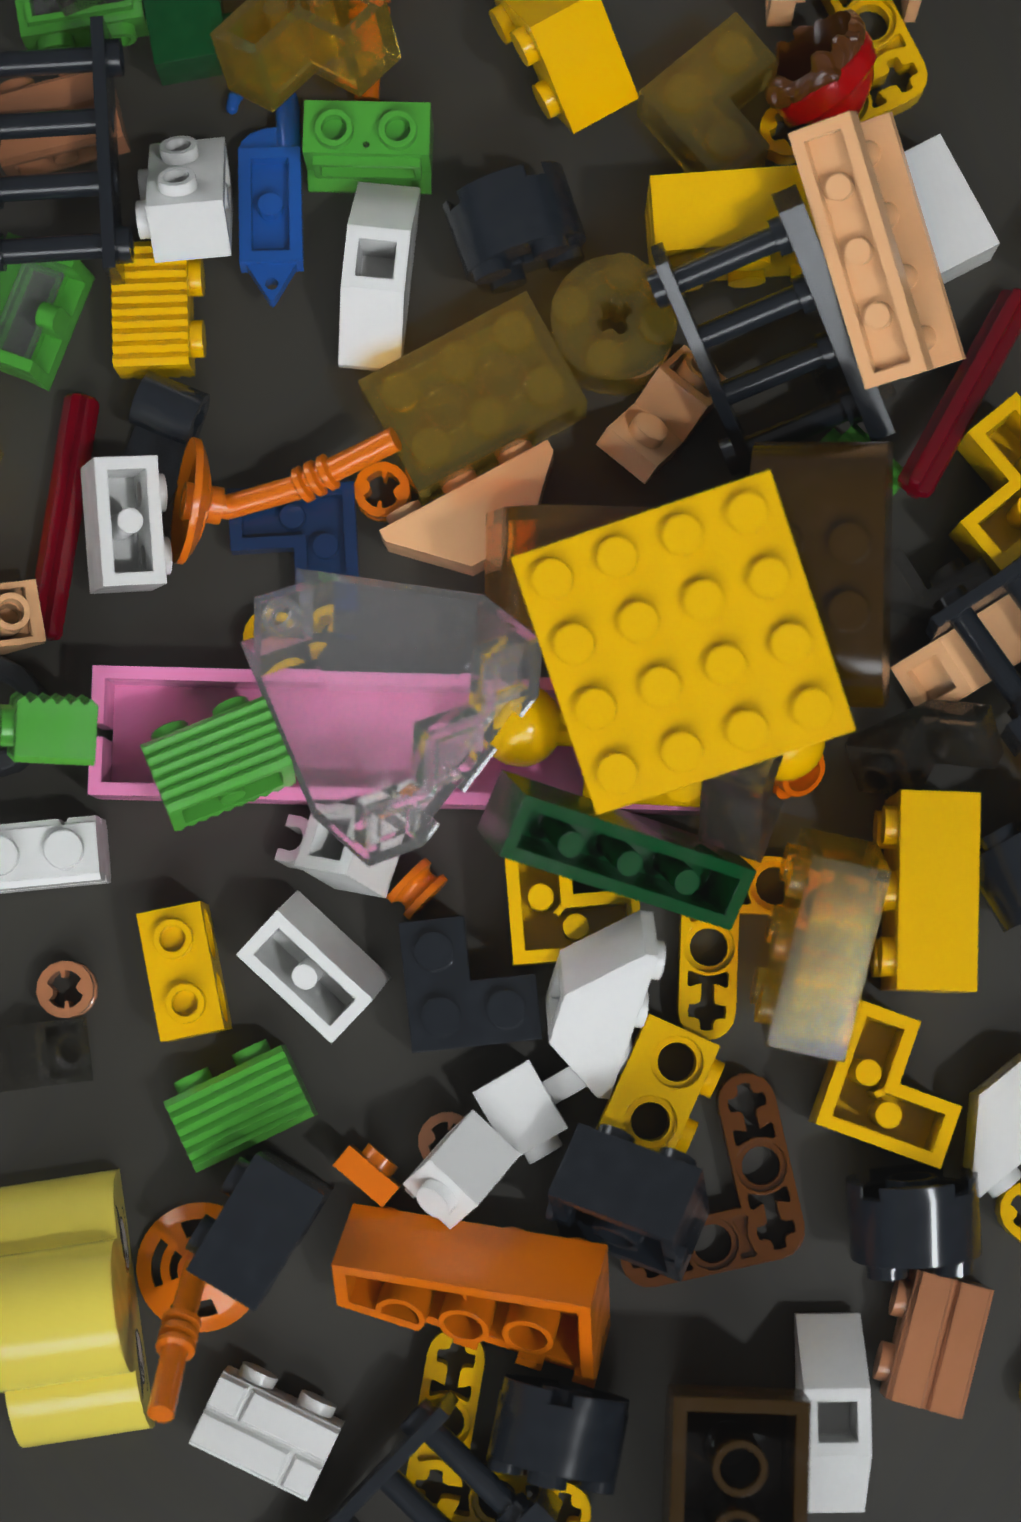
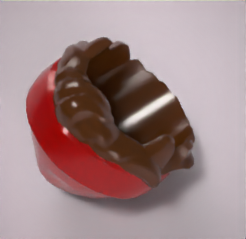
(823, 70)

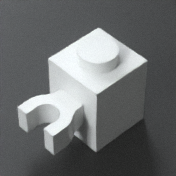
(333, 862)
(525, 1108)
(461, 1170)

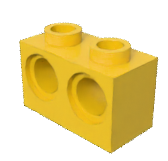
(184, 971)
(644, 1083)

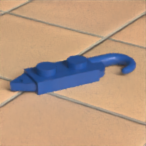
(271, 200)

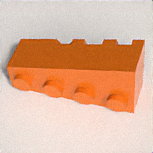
(479, 1285)

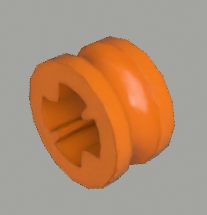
(363, 490)
(417, 888)

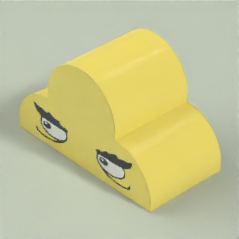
(70, 1312)

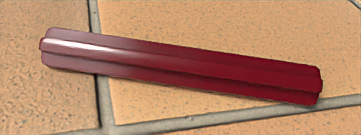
(963, 397)
(64, 510)

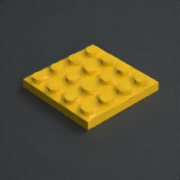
(683, 643)

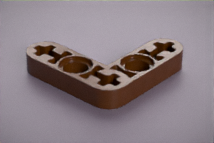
(742, 1221)

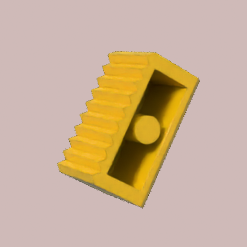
(156, 317)

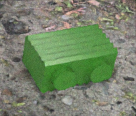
(49, 729)
(218, 761)
(239, 1106)

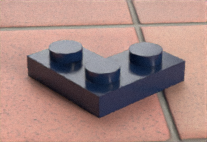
(318, 532)

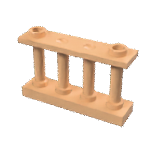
(876, 246)

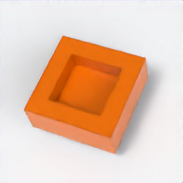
(369, 1171)

